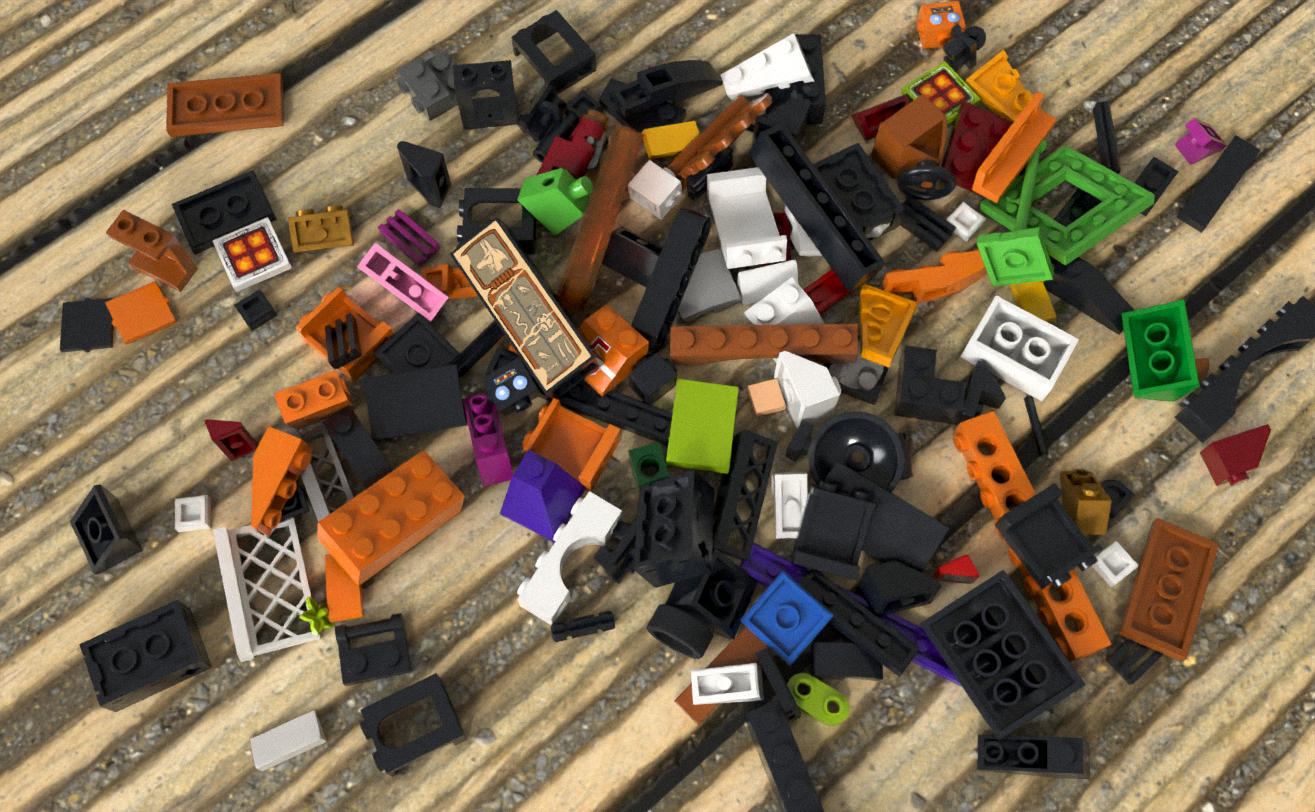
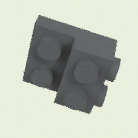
(429, 84)

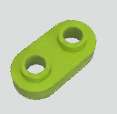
(816, 701)

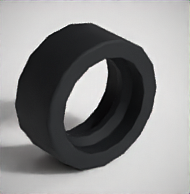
(680, 631)

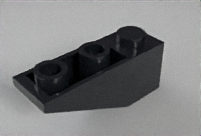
(1035, 756)

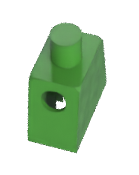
(556, 198)

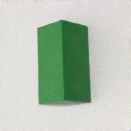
(1160, 352)

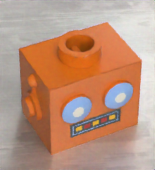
(936, 22)

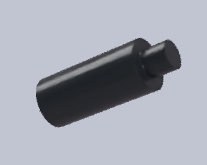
(562, 129)

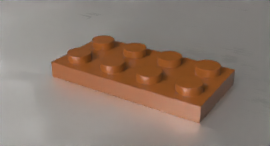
(225, 104)
(1169, 589)

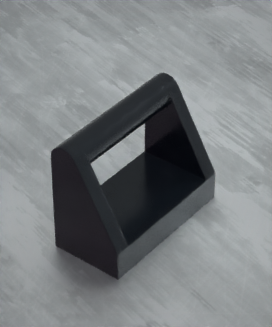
(425, 172)

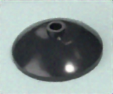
(863, 433)

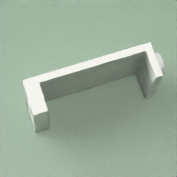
(744, 218)

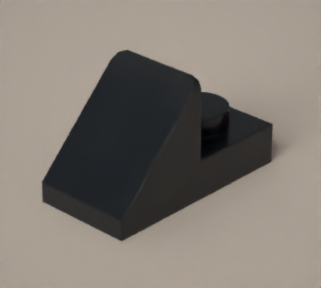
(980, 391)

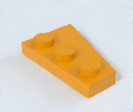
(882, 323)

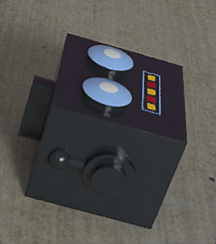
(512, 387)

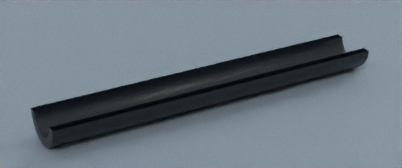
(1035, 424)

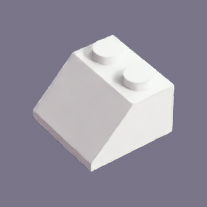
(784, 306)
(806, 388)

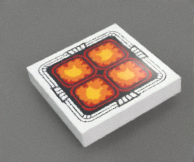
(251, 254)

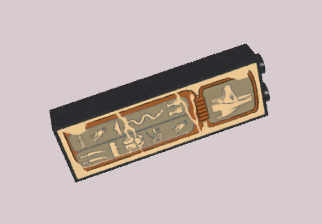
(526, 308)

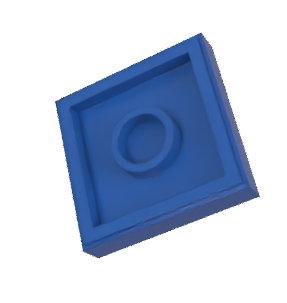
(786, 618)

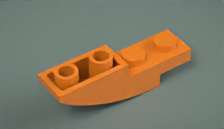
(930, 283)

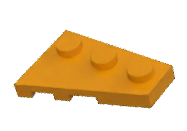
(1000, 87)

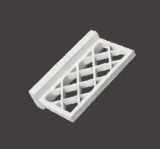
(236, 591)

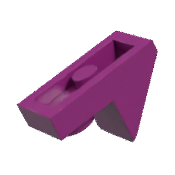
(1199, 142)

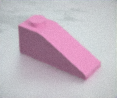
(403, 282)

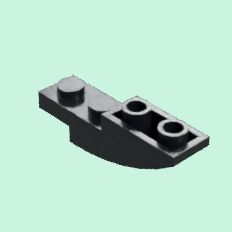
(666, 81)

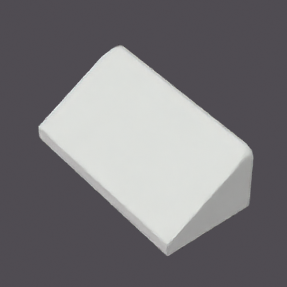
(761, 281)
(287, 741)

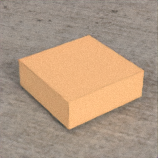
(766, 397)

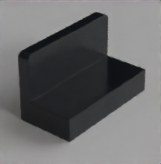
(631, 255)

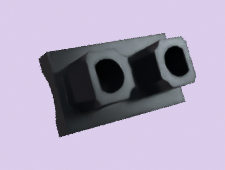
(963, 46)
(542, 113)
(621, 559)

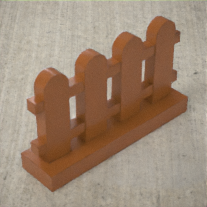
(717, 136)

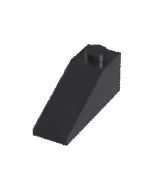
(1089, 292)
(357, 446)

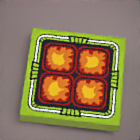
(943, 89)

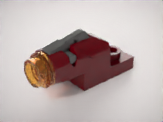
(582, 149)

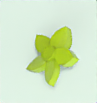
(317, 616)

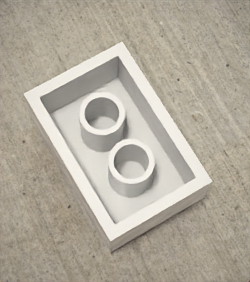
(1020, 348)

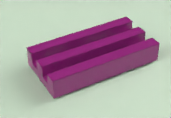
(416, 229)

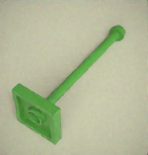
(1022, 253)

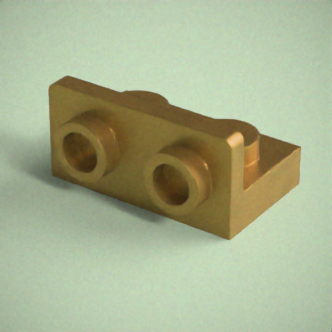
(321, 230)

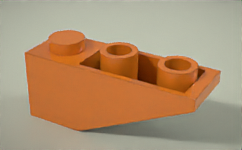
(275, 473)

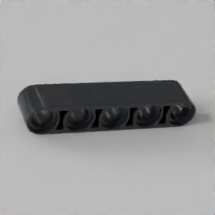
(671, 276)

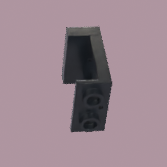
(565, 73)
(489, 110)
(472, 196)
(395, 759)

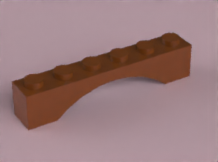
(722, 343)

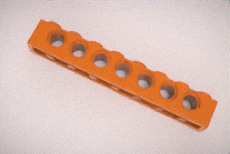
(1074, 603)

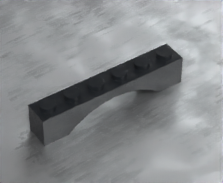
(1216, 403)

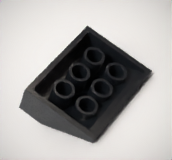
(1002, 655)

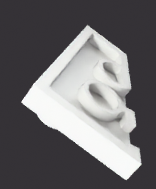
(771, 68)

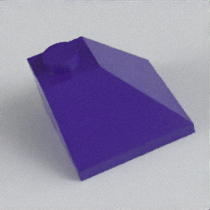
(541, 495)

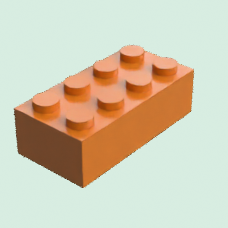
(390, 517)

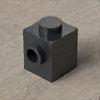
(653, 378)

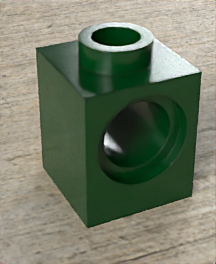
(644, 457)

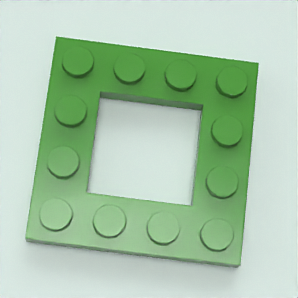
(1119, 195)

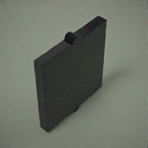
(86, 326)

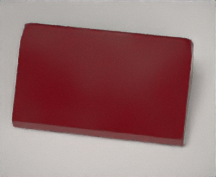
(871, 118)
(231, 438)

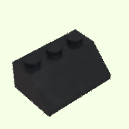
(799, 90)

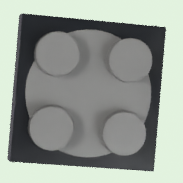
(859, 379)

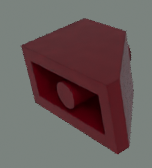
(1236, 455)

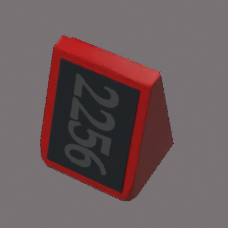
(958, 570)

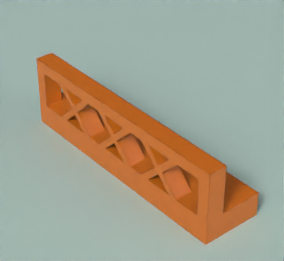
(1013, 150)

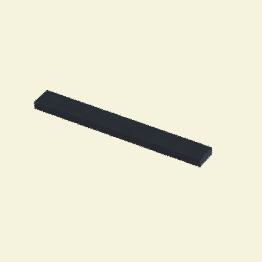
(611, 408)

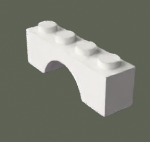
(590, 525)

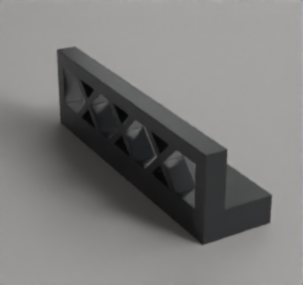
(731, 487)

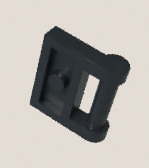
(373, 660)

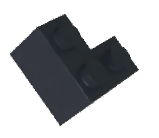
(921, 394)

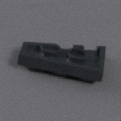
(655, 116)

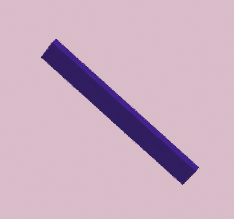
(766, 566)

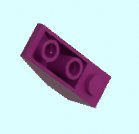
(487, 440)

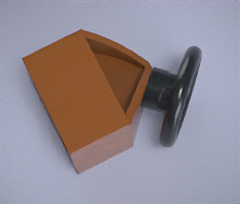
(912, 146)

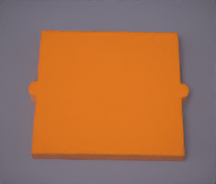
(140, 312)

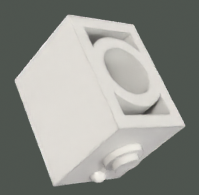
(655, 189)

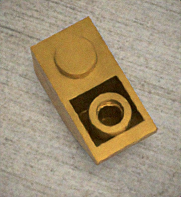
(1085, 501)

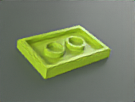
(702, 426)

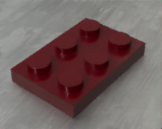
(971, 142)

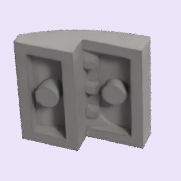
(709, 287)

